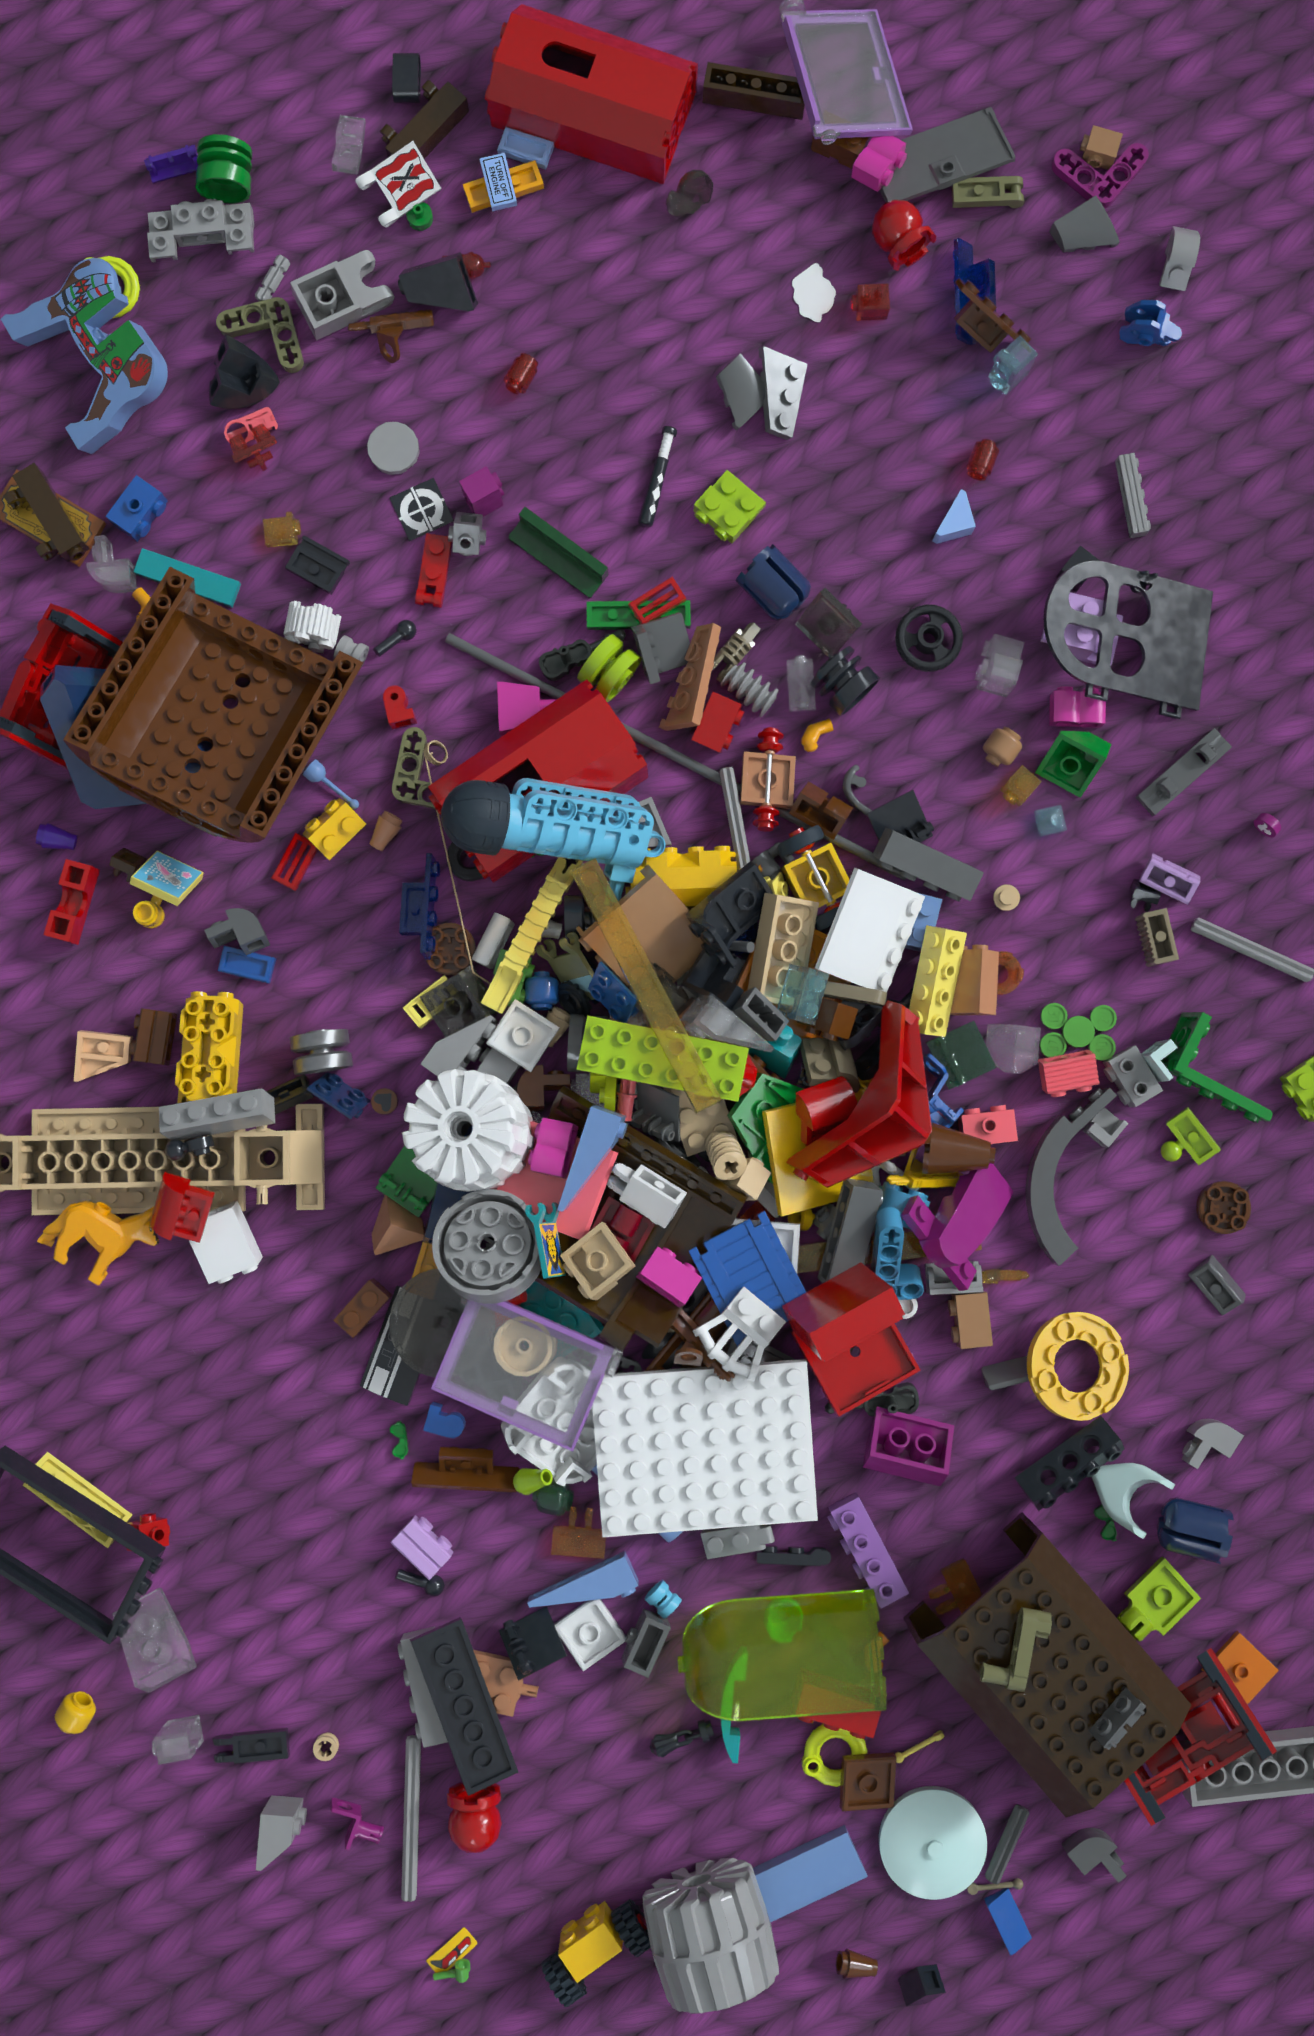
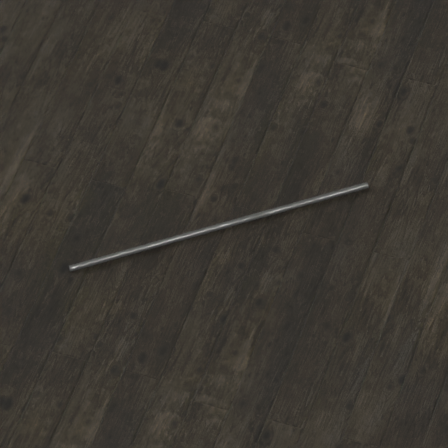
(653, 744)

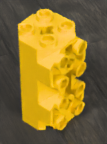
(691, 874)
(209, 1046)

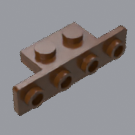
(982, 321)
(464, 1471)

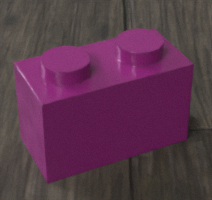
(482, 491)

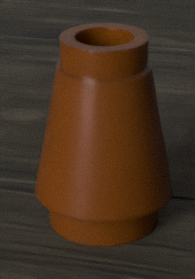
(855, 1965)

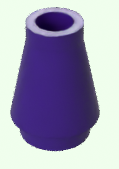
(55, 838)

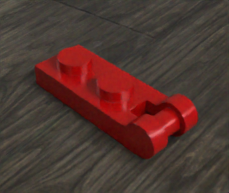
(434, 570)

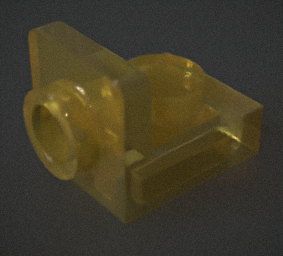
(281, 530)
(1020, 786)

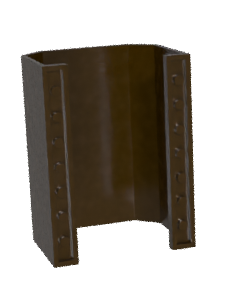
(1069, 1676)

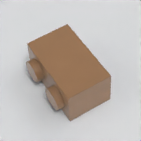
(971, 1320)

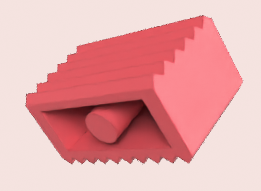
(1068, 1072)

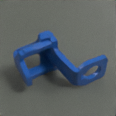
(935, 1102)

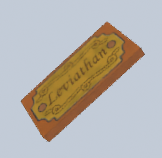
(26, 521)

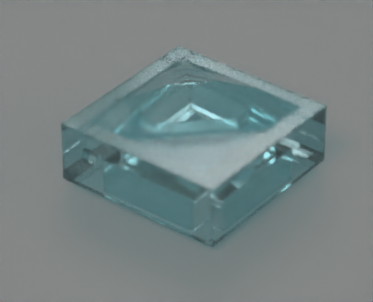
(1050, 820)

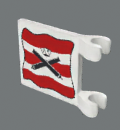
(403, 180)

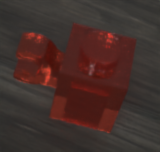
(871, 302)

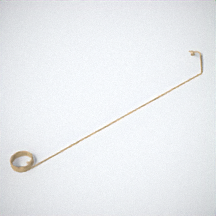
(427, 755)

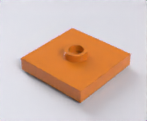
(1245, 1666)

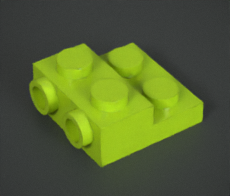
(728, 507)
(1300, 1086)

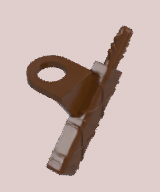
(391, 326)
(693, 1350)

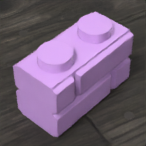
(1170, 879)
(423, 1546)

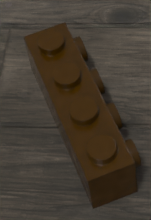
(753, 91)

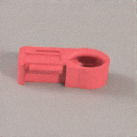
(251, 420)

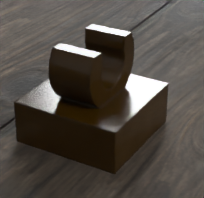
(126, 862)

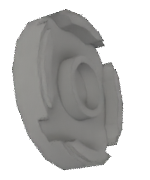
(393, 448)

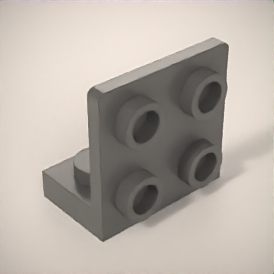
(661, 645)

